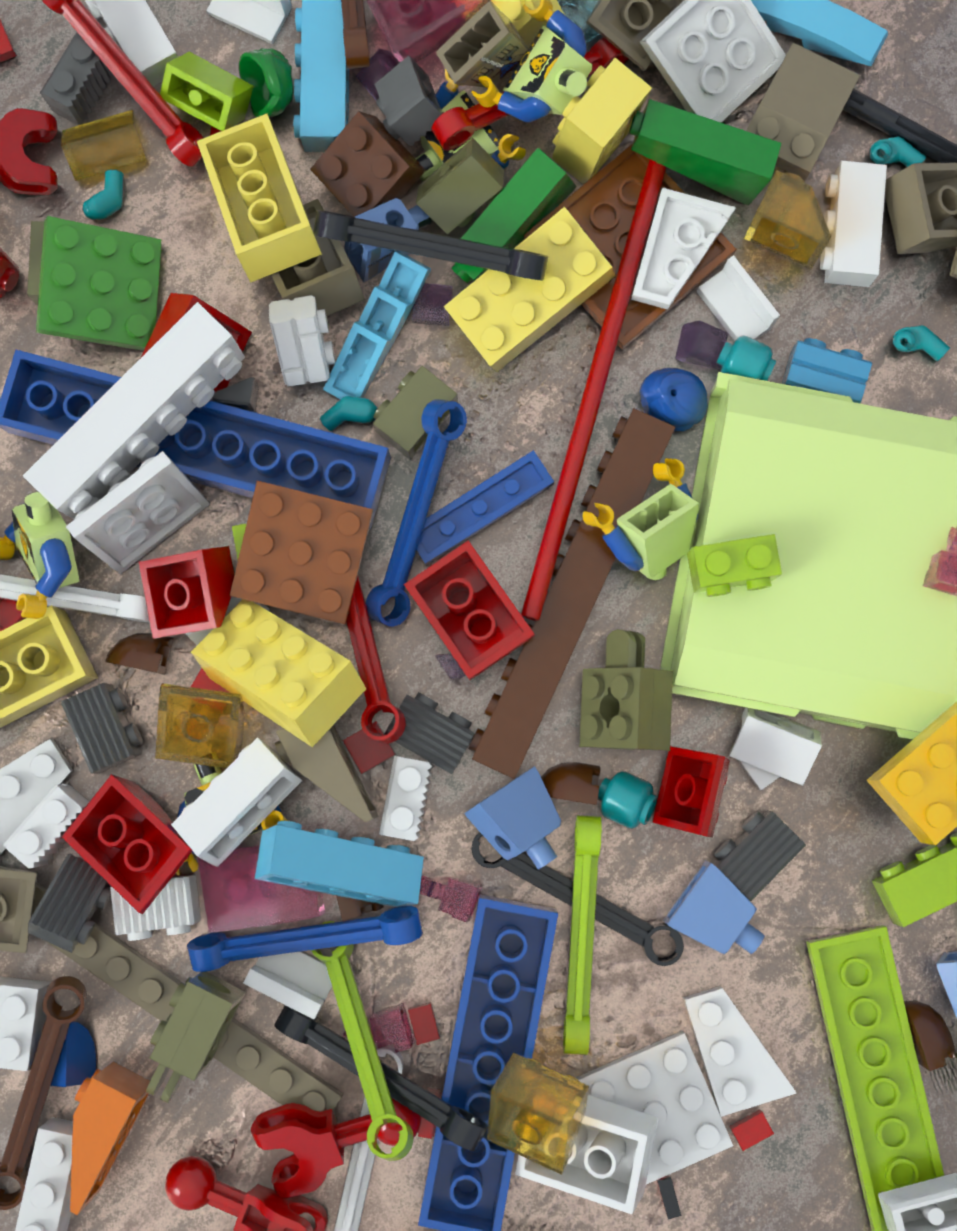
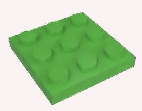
(98, 284)

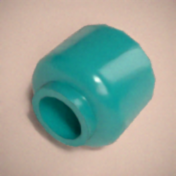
(747, 358)
(627, 799)

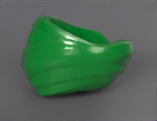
(271, 79)

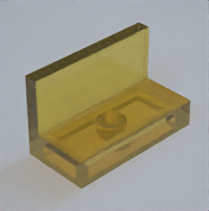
(102, 145)

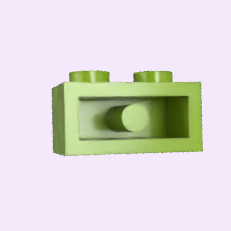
(206, 91)
(734, 564)

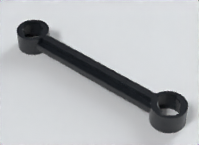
(486, 256)
(606, 911)
(454, 1122)

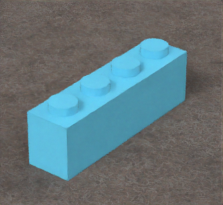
(324, 75)
(339, 865)

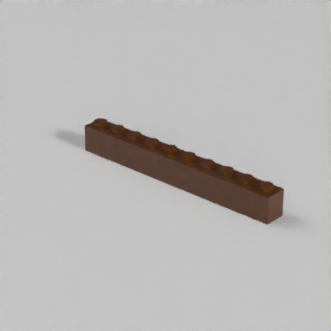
(570, 599)

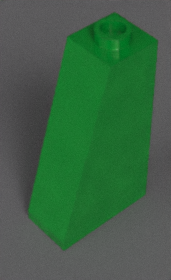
(705, 150)
(518, 207)

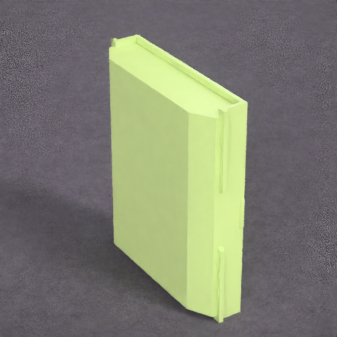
(855, 518)

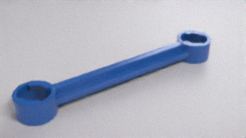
(416, 511)
(393, 926)

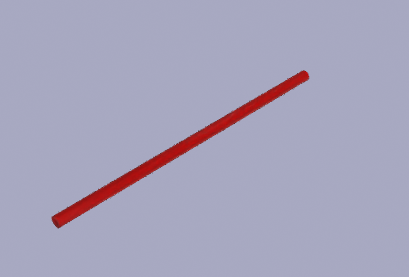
(593, 392)

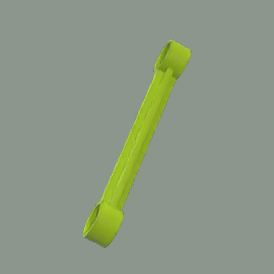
(577, 1015)
(364, 1053)

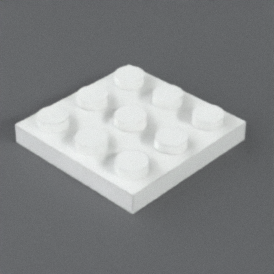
(714, 54)
(138, 513)
(668, 1085)

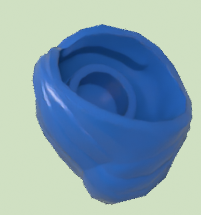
(674, 397)

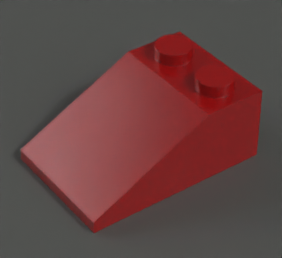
(469, 610)
(128, 841)

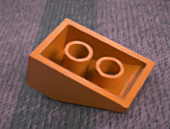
(101, 1126)

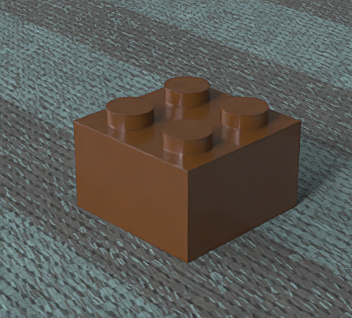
(366, 165)

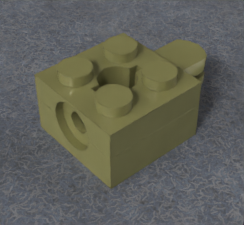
(640, 692)
(192, 1031)

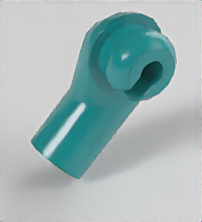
(895, 150)
(108, 200)
(920, 338)
(349, 409)

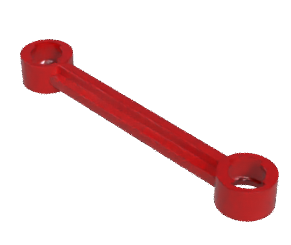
(459, 125)
(180, 135)
(371, 671)

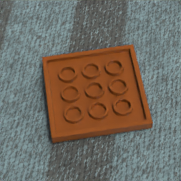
(605, 213)

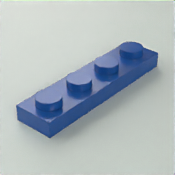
(482, 506)

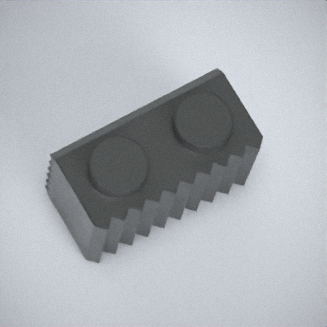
(76, 82)
(407, 101)
(102, 727)
(431, 734)
(758, 853)
(70, 904)

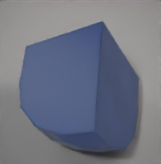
(76, 1058)

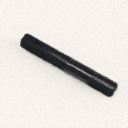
(901, 126)

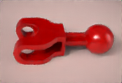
(16, 170)
(316, 1142)
(194, 1183)

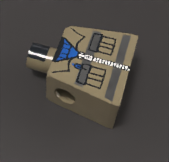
(483, 47)

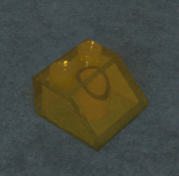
(790, 221)
(199, 726)
(536, 1112)

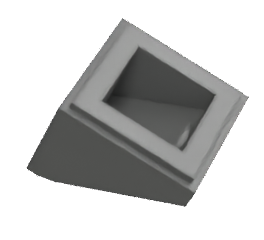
(239, 395)

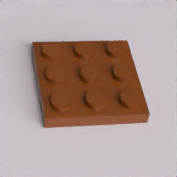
(301, 552)

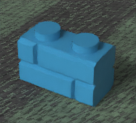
(826, 370)

